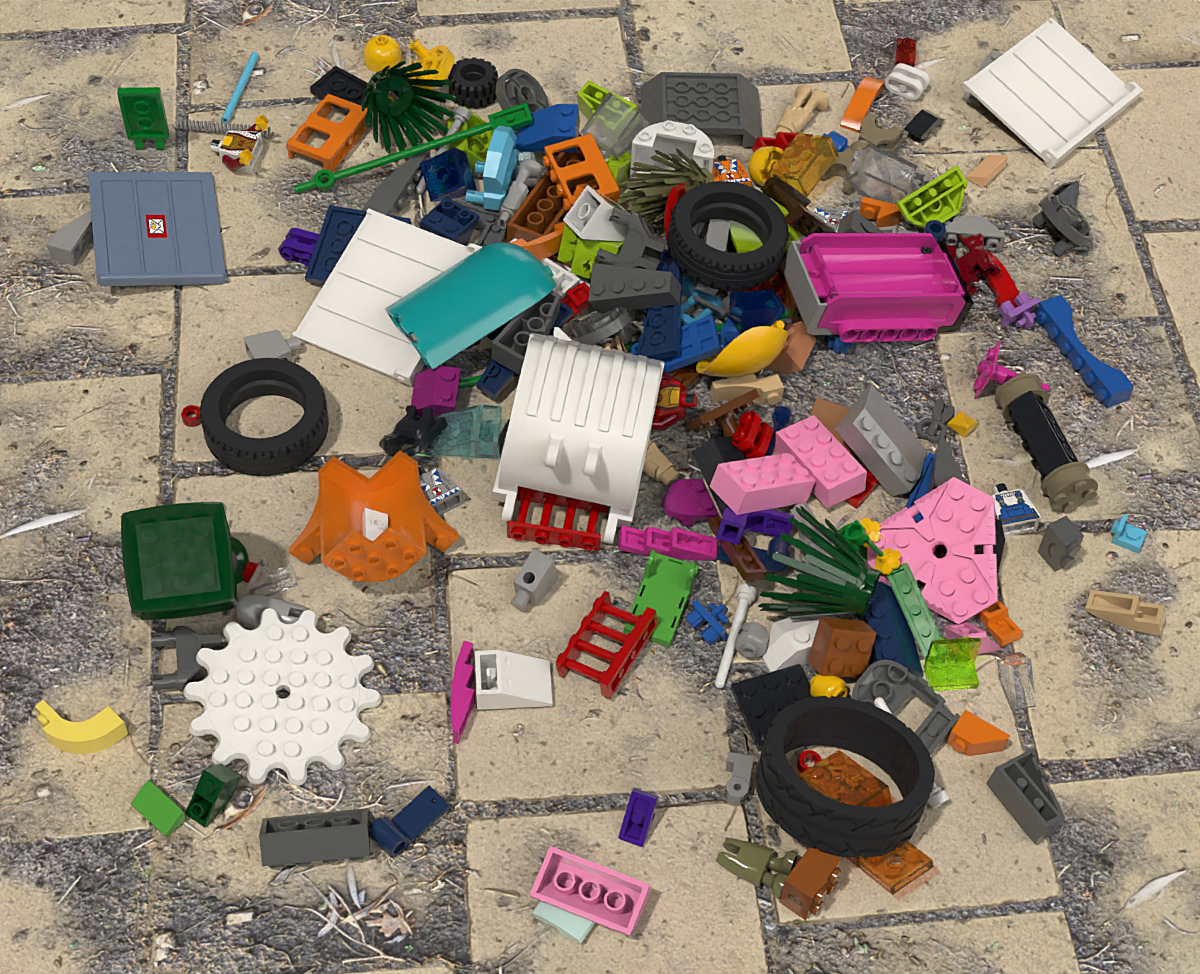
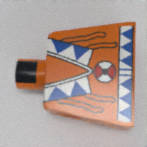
(730, 171)

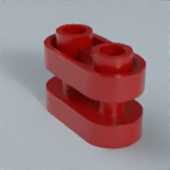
(752, 435)

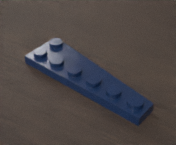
(498, 377)

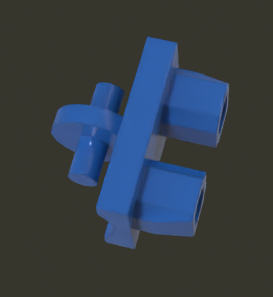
(714, 630)

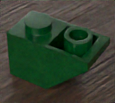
(212, 793)

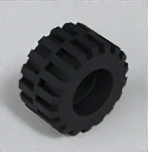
(473, 82)

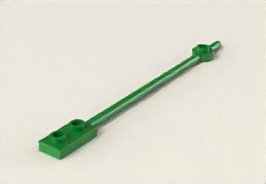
(513, 117)

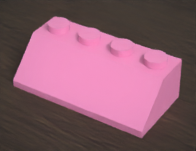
(591, 891)

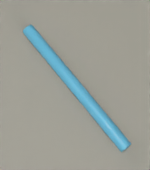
(240, 87)

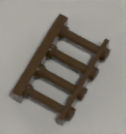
(796, 204)

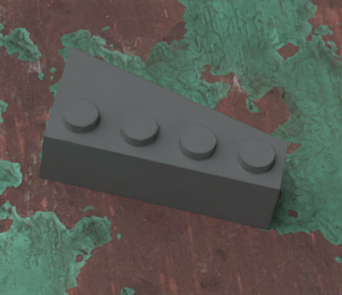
(631, 288)
(511, 344)

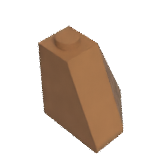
(830, 415)

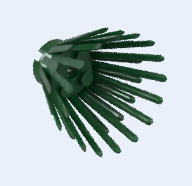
(404, 104)
(850, 584)

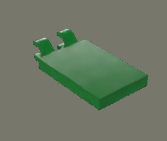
(144, 115)

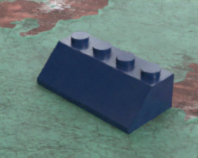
(894, 636)

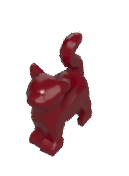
(973, 261)

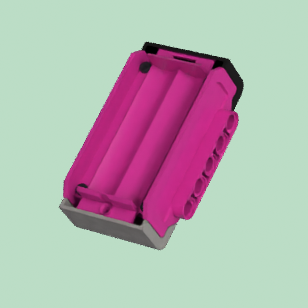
(876, 286)

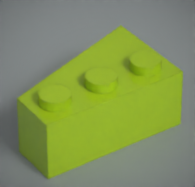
(592, 95)

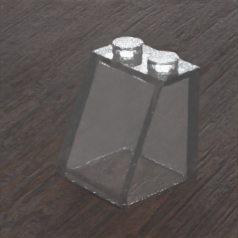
(614, 126)
(880, 174)

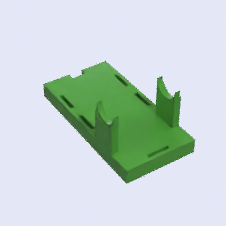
(664, 586)

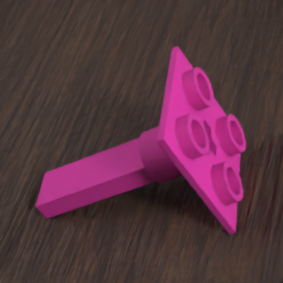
(996, 373)

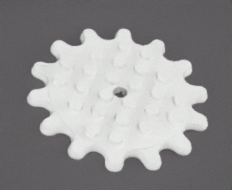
(275, 731)

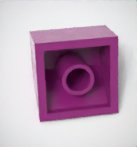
(436, 390)

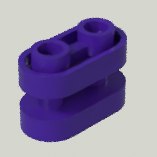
(298, 246)

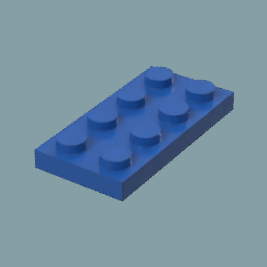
(697, 342)

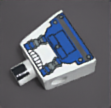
(1015, 511)

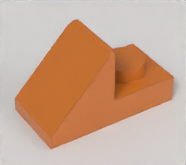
(883, 212)

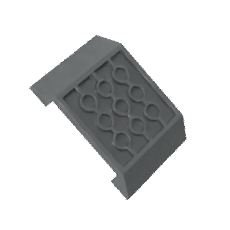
(707, 100)

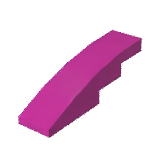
(675, 544)
(462, 695)

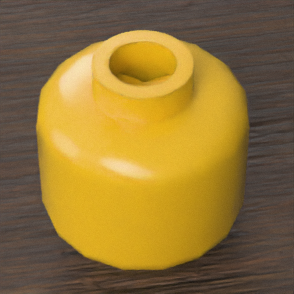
(828, 686)

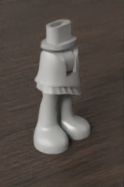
(526, 177)

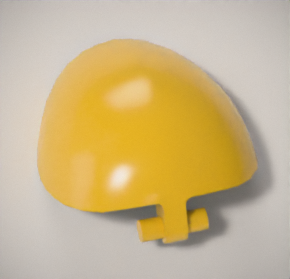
(746, 353)

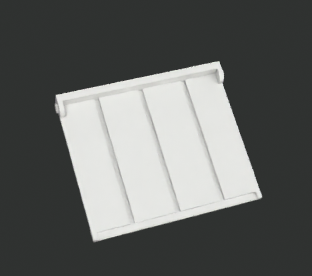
(1051, 92)
(375, 271)

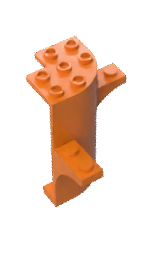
(337, 521)

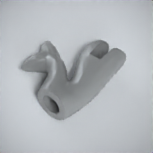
(251, 607)

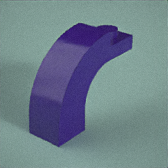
(763, 521)

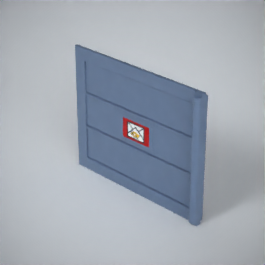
(155, 228)

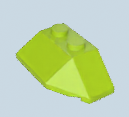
(936, 199)

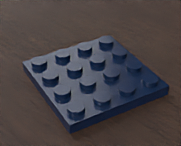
(333, 239)

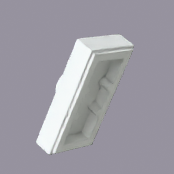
(373, 523)

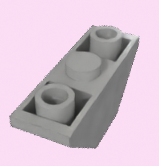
(973, 225)

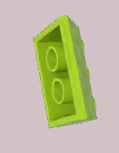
(475, 146)

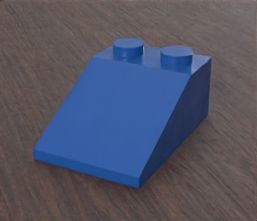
(550, 127)

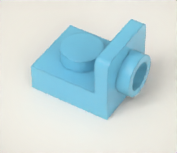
(1127, 535)

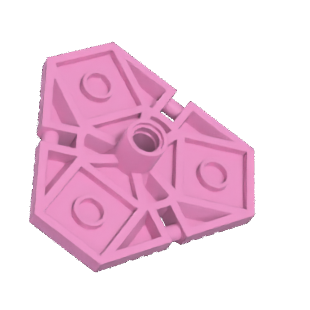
(959, 520)

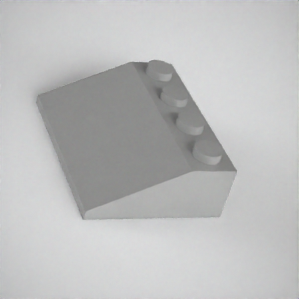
(883, 442)

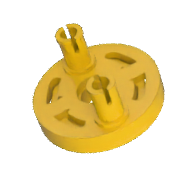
(437, 58)

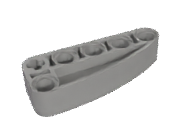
(715, 234)

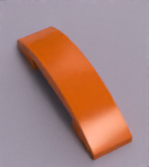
(861, 103)
(545, 245)

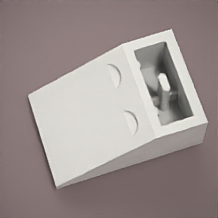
(511, 680)

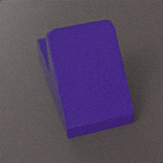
(638, 817)

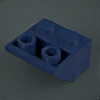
(450, 221)

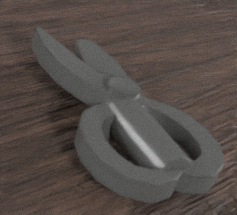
(937, 421)

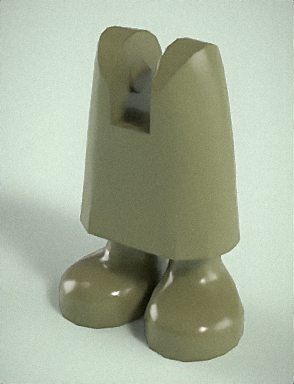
(754, 861)

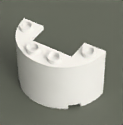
(667, 138)

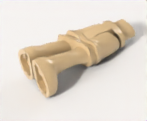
(796, 117)
(658, 466)

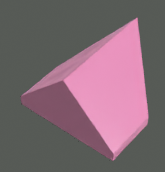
(966, 629)

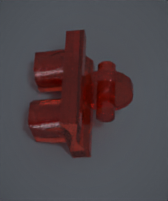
(905, 51)

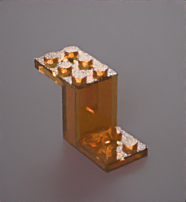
(864, 789)

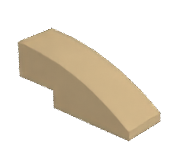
(1127, 611)

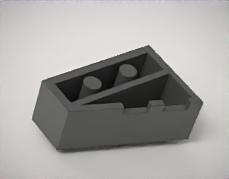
(1026, 795)

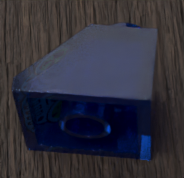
(448, 175)
(754, 309)

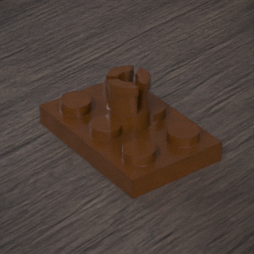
(723, 415)

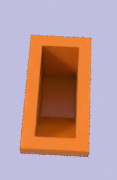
(975, 736)

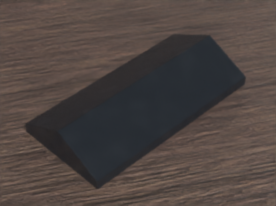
(712, 453)

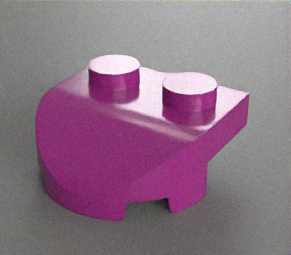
(689, 502)

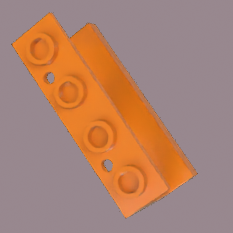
(342, 135)
(592, 165)

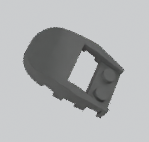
(893, 685)

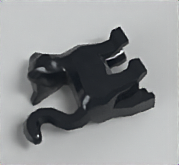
(413, 431)

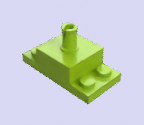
(582, 252)

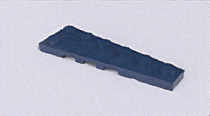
(663, 323)

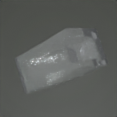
(1016, 680)

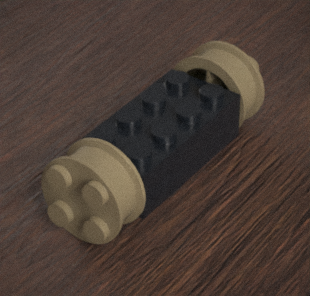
(1064, 476)

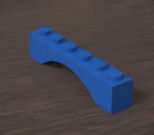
(1106, 382)

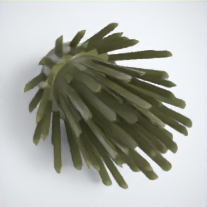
(659, 183)

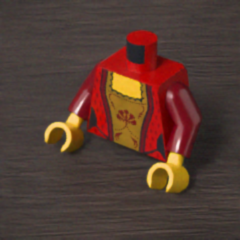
(671, 403)

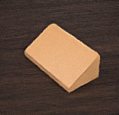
(987, 169)

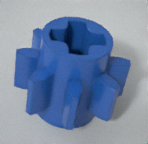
(837, 345)

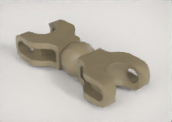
(869, 134)

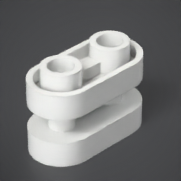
(907, 81)

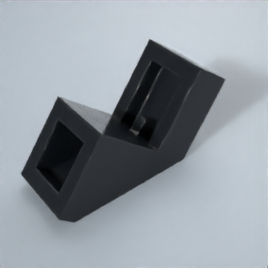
(923, 124)

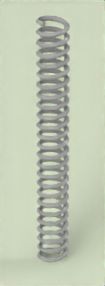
(213, 126)

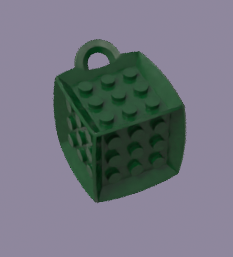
(180, 560)

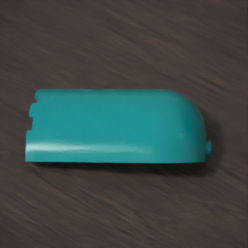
(471, 300)

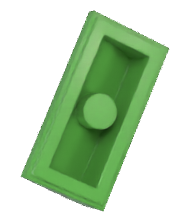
(158, 809)

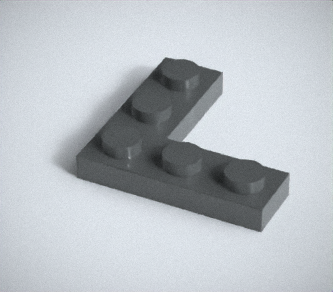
(488, 223)

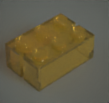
(805, 161)

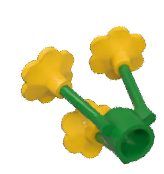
(866, 534)

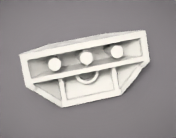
(790, 642)

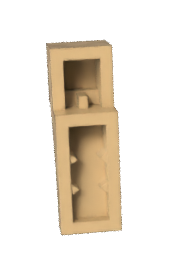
(769, 388)

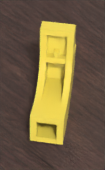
(81, 737)

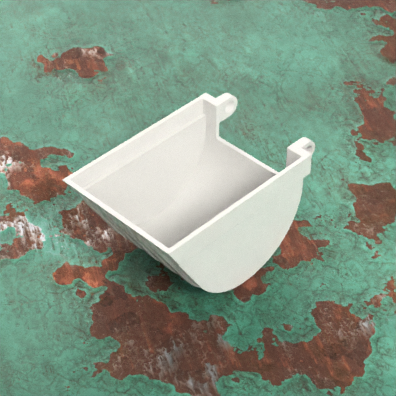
(579, 426)

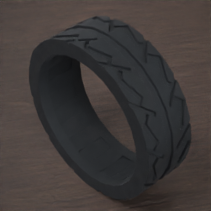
(827, 823)

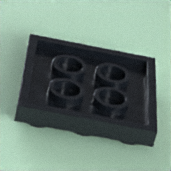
(766, 695)

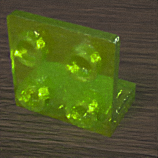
(951, 664)

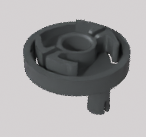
(520, 86)
(1066, 220)
(600, 326)

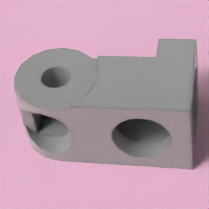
(738, 785)

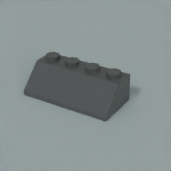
(314, 838)

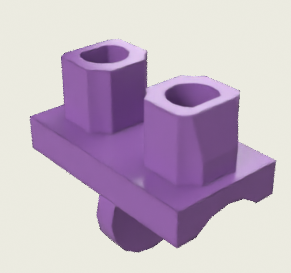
(1021, 313)

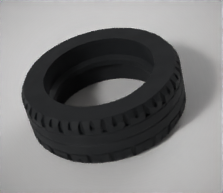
(720, 268)
(270, 454)

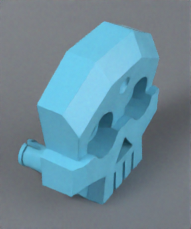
(497, 171)

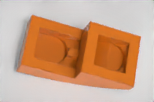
(999, 624)

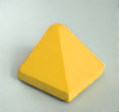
(962, 424)

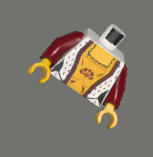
(241, 148)

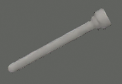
(461, 116)

